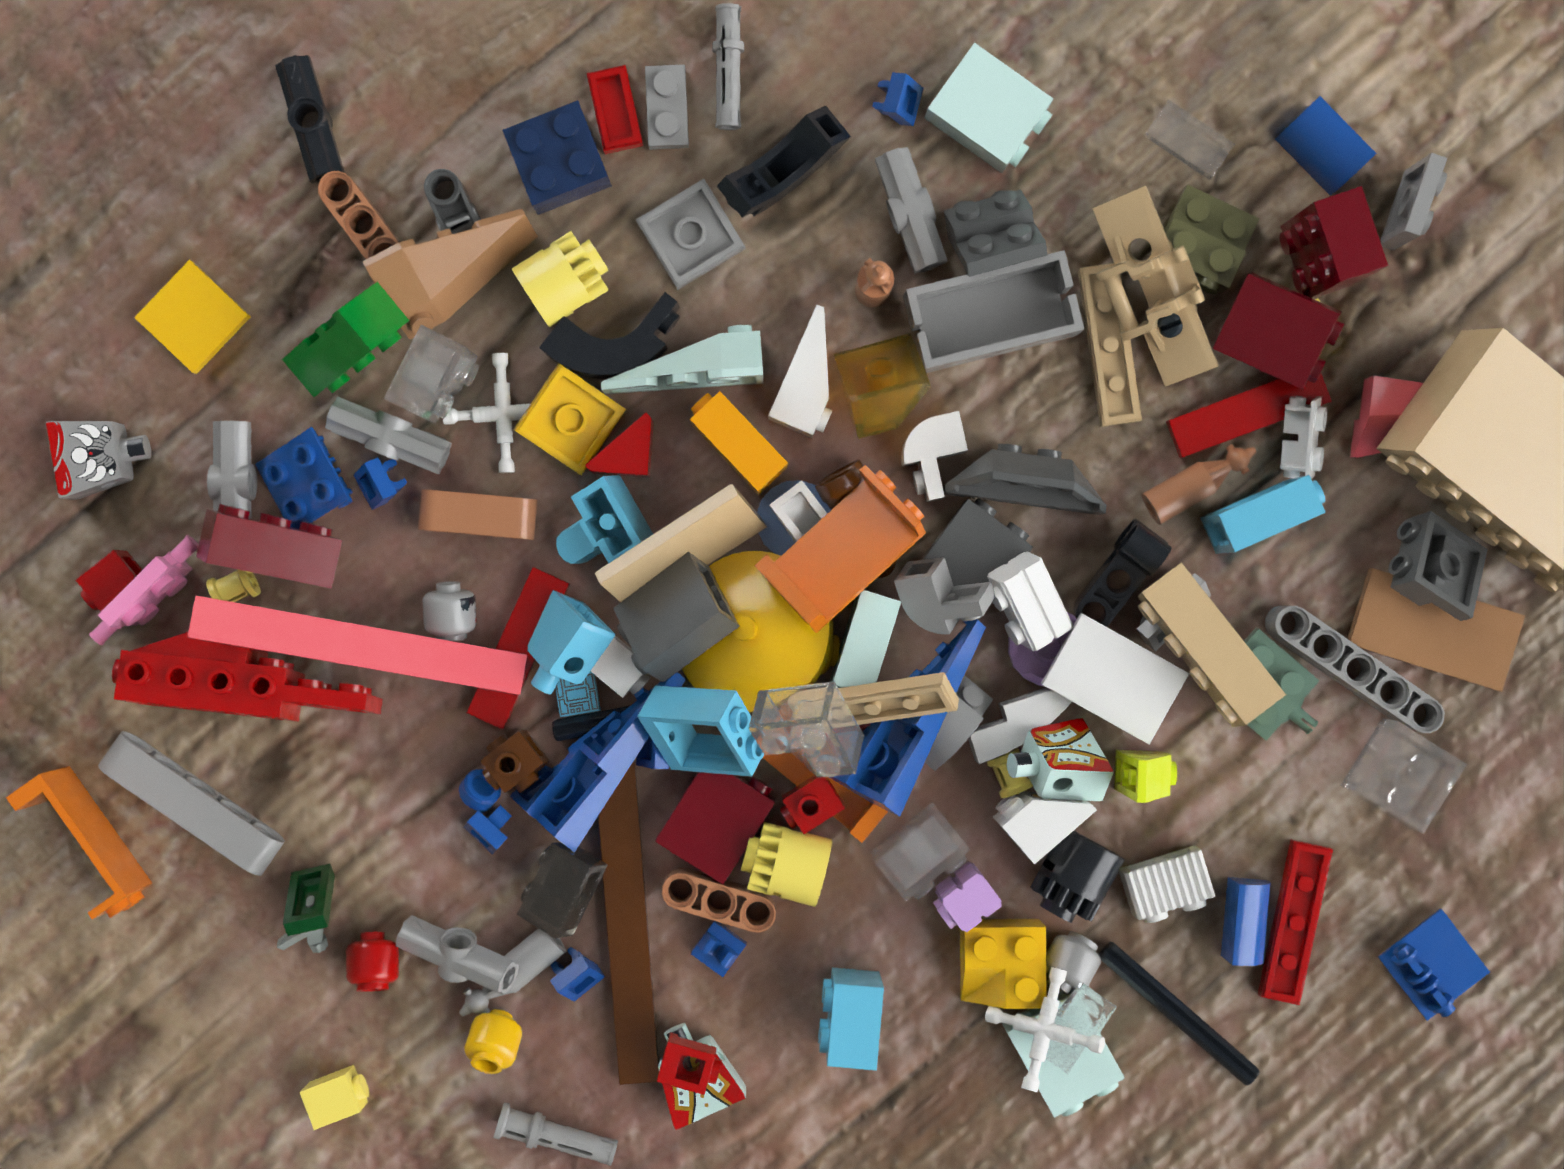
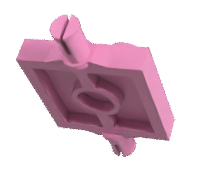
(140, 598)

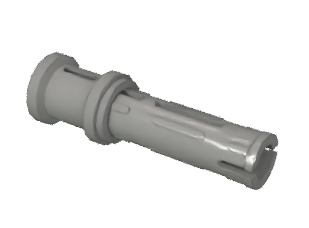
(536, 1131)

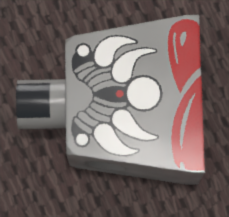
(93, 456)

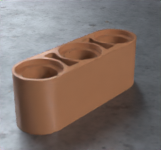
(351, 210)
(477, 514)
(698, 903)

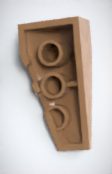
(442, 274)

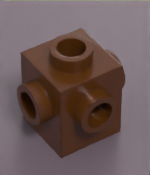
(527, 759)

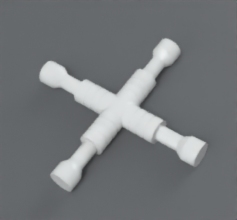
(502, 413)
(1044, 1029)

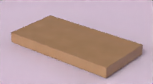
(1432, 639)

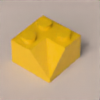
(1004, 963)

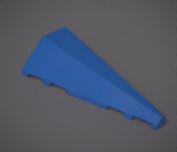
(898, 748)
(577, 788)

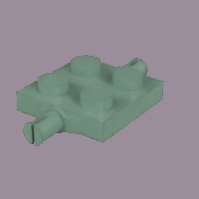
(1292, 679)

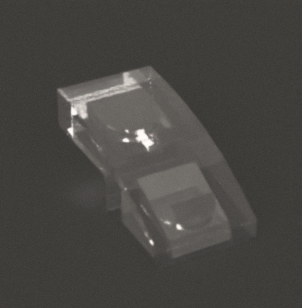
(1085, 1013)

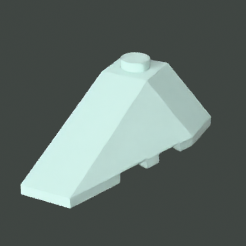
(713, 362)

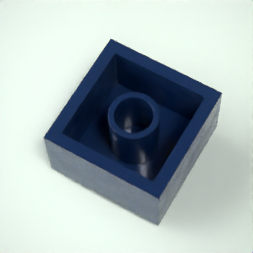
(557, 158)

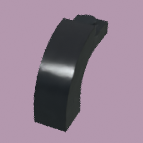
(786, 164)
(610, 357)

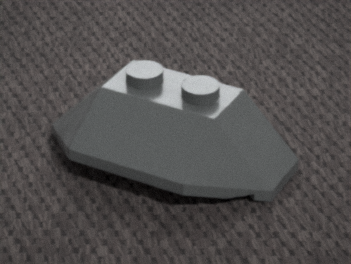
(1027, 480)

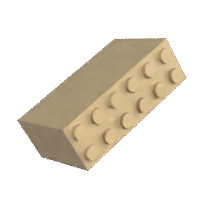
(1491, 447)

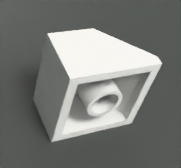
(1040, 823)

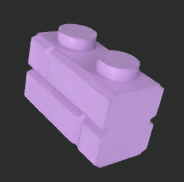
(965, 898)

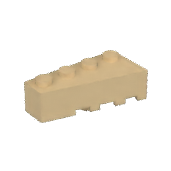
(1209, 647)

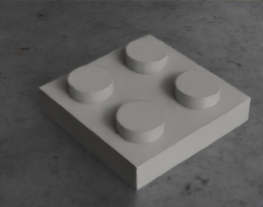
(1414, 197)

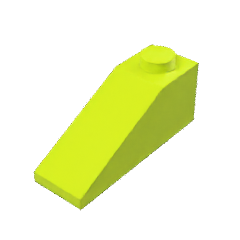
(1144, 774)

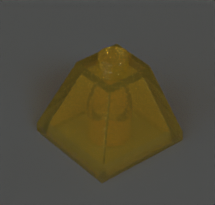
(882, 383)

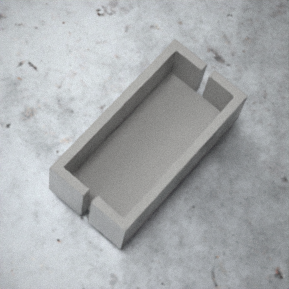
(993, 312)

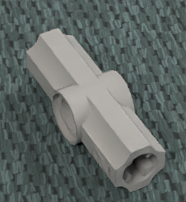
(911, 210)
(388, 435)
(232, 476)
(457, 955)

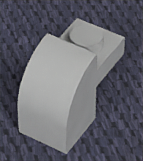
(932, 599)
(959, 724)

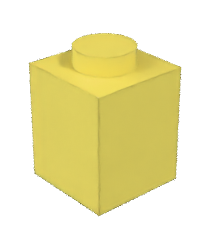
(335, 1096)

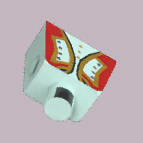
(1063, 762)
(689, 1106)

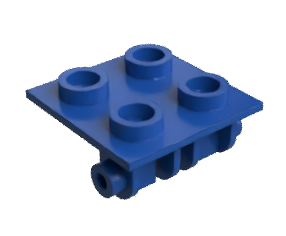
(304, 479)
(1434, 965)

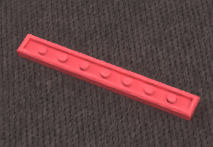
(356, 645)

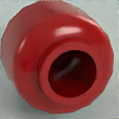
(372, 962)

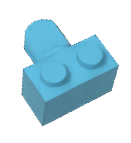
(608, 523)

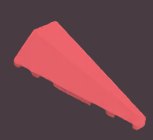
(1380, 408)

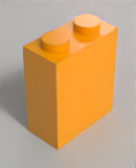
(737, 441)

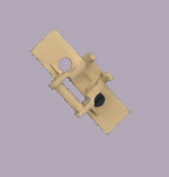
(1168, 282)

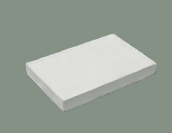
(1115, 678)

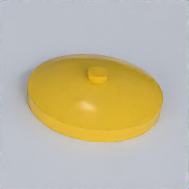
(769, 646)

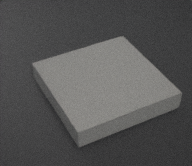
(690, 234)

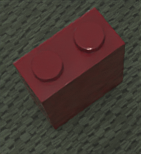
(1279, 331)
(715, 821)

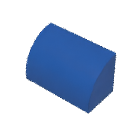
(1325, 146)
(1245, 921)

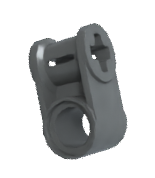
(455, 212)

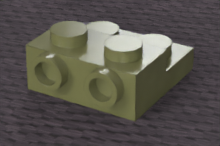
(1212, 236)

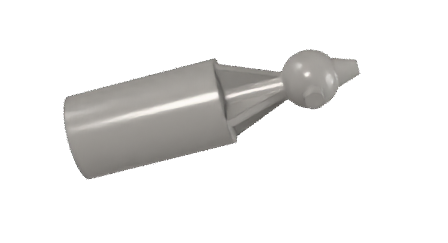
(533, 956)

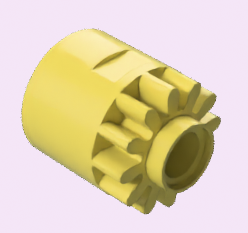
(562, 277)
(787, 863)

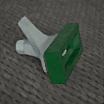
(308, 907)

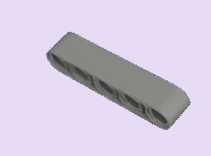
(1372, 674)
(191, 803)

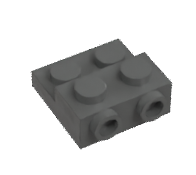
(994, 232)
(1438, 565)

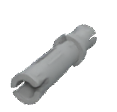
(728, 51)

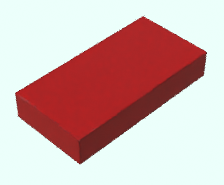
(615, 109)

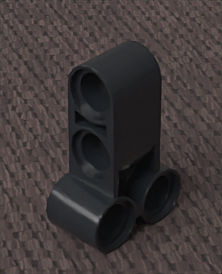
(1139, 554)

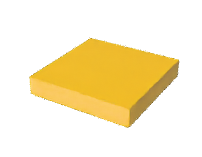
(192, 317)
(569, 419)

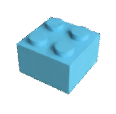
(853, 1020)

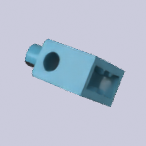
(567, 642)

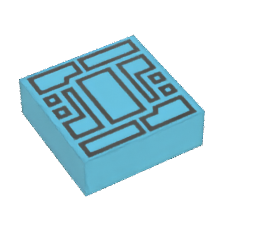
(578, 698)

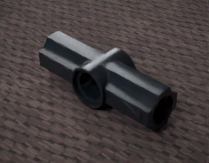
(302, 97)

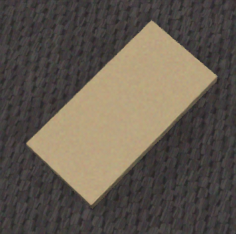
(703, 531)

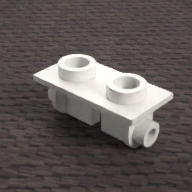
(1307, 422)

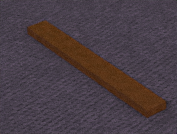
(628, 934)

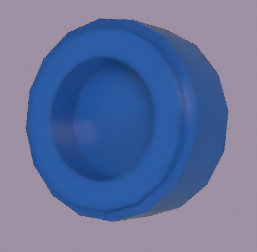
(477, 792)

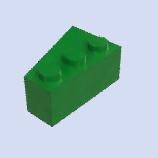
(347, 341)

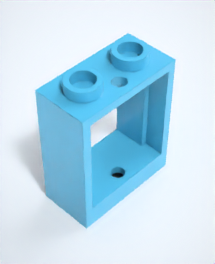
(1264, 514)
(677, 708)

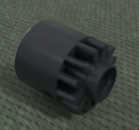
(1076, 877)

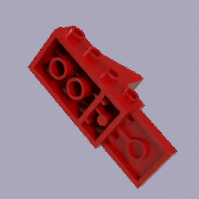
(227, 681)

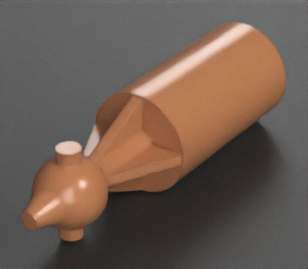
(874, 283)
(1194, 484)

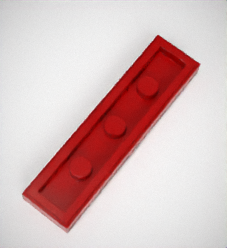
(1239, 415)
(497, 706)
(1295, 922)

